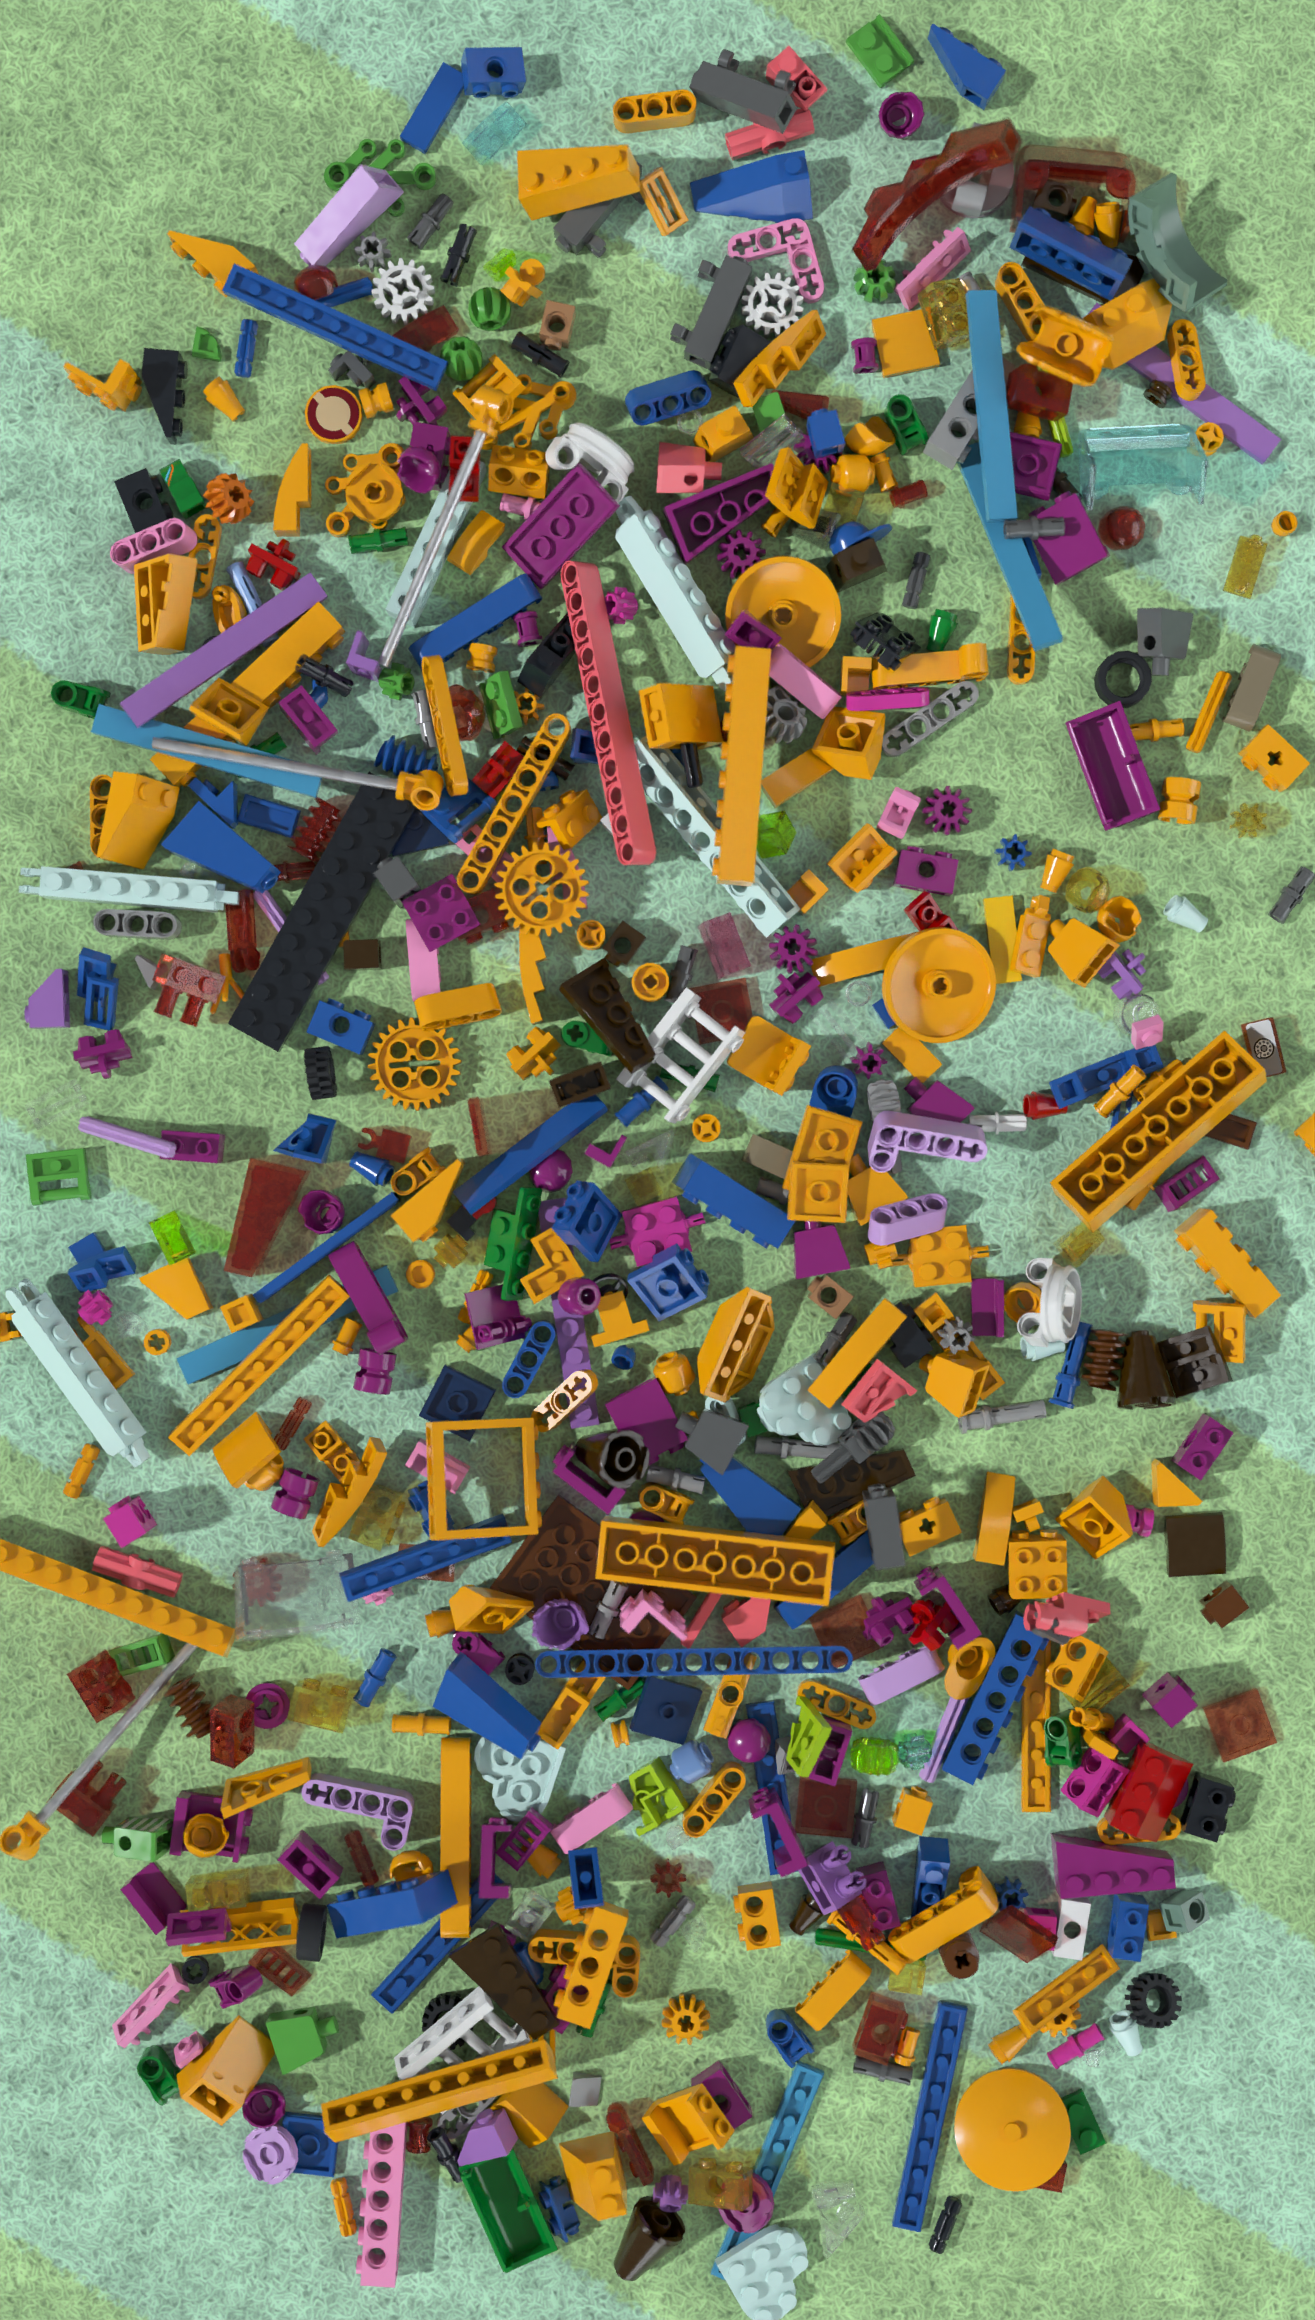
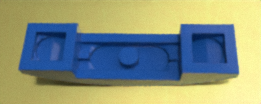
(1099, 1076)

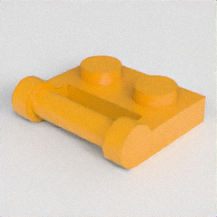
(503, 381)
(1228, 1326)

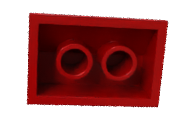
(1148, 1791)

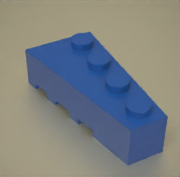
(732, 1200)
(392, 1904)

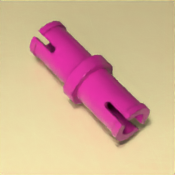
(1075, 2046)

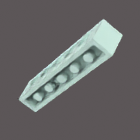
(445, 547)

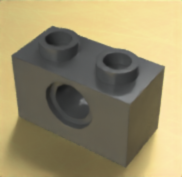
(396, 880)

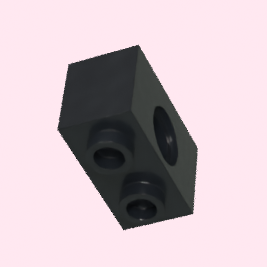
(135, 489)

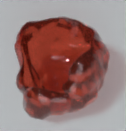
(468, 712)

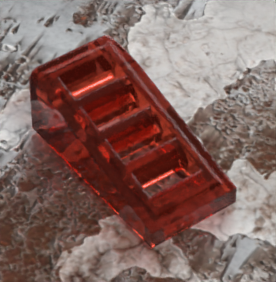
(802, 404)
(273, 1975)

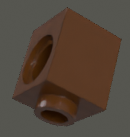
(1223, 1605)

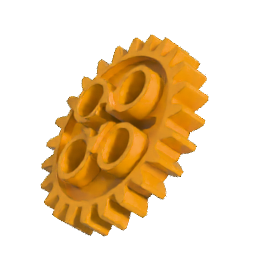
(525, 869)
(415, 1090)

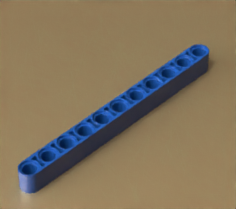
(679, 1657)

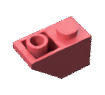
(808, 86)
(746, 1618)

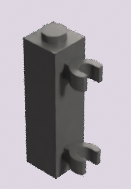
(743, 96)
(580, 224)
(717, 312)

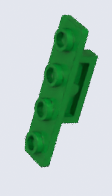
(510, 1241)

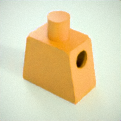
(723, 433)
(1079, 949)
(870, 1189)
(955, 1380)

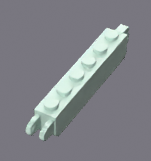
(674, 591)
(129, 889)
(77, 1373)

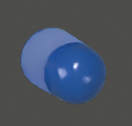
(855, 533)
(835, 1090)

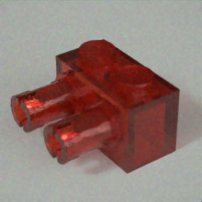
(179, 977)
(87, 1805)

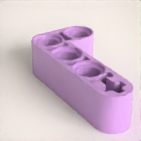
(964, 1143)
(358, 1805)

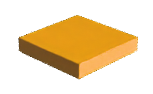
(904, 344)
(818, 1192)

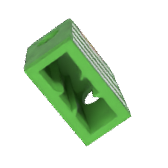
(138, 1838)

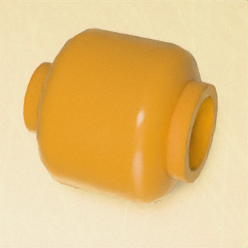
(853, 472)
(674, 1373)
(267, 1476)

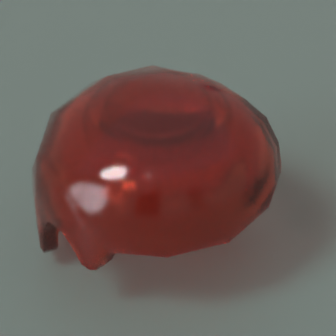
(315, 281)
(1121, 528)

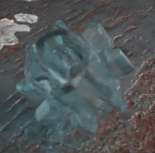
(914, 1751)

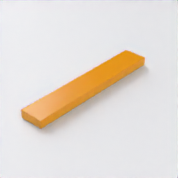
(1034, 1713)

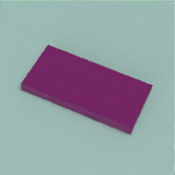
(560, 525)

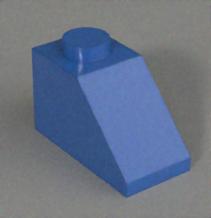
(585, 1878)

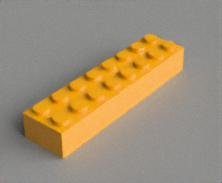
(1159, 1131)
(715, 1560)

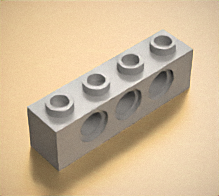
(943, 444)

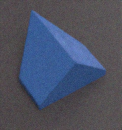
(310, 1140)

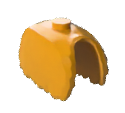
(1067, 347)

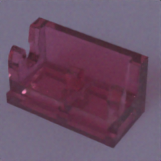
(724, 945)

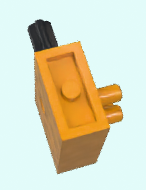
(682, 719)

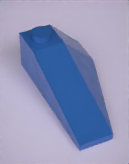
(761, 190)

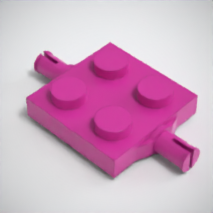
(655, 1228)

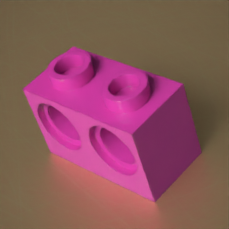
(129, 1520)
(1094, 1782)

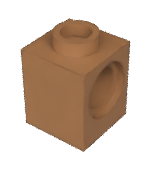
(557, 313)
(841, 1299)

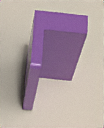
(359, 663)

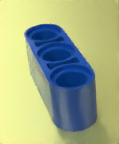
(682, 398)
(525, 1372)

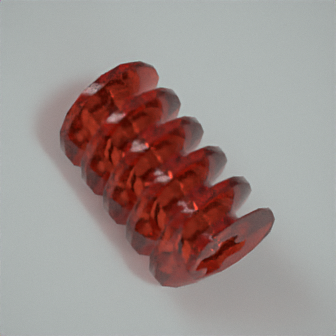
(316, 830)

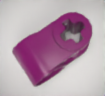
(479, 1651)
(236, 1985)

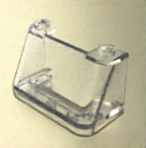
(292, 1598)

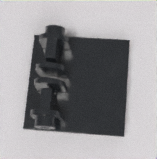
(881, 630)

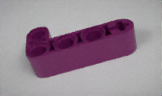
(369, 1298)

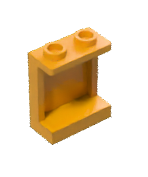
(687, 2123)

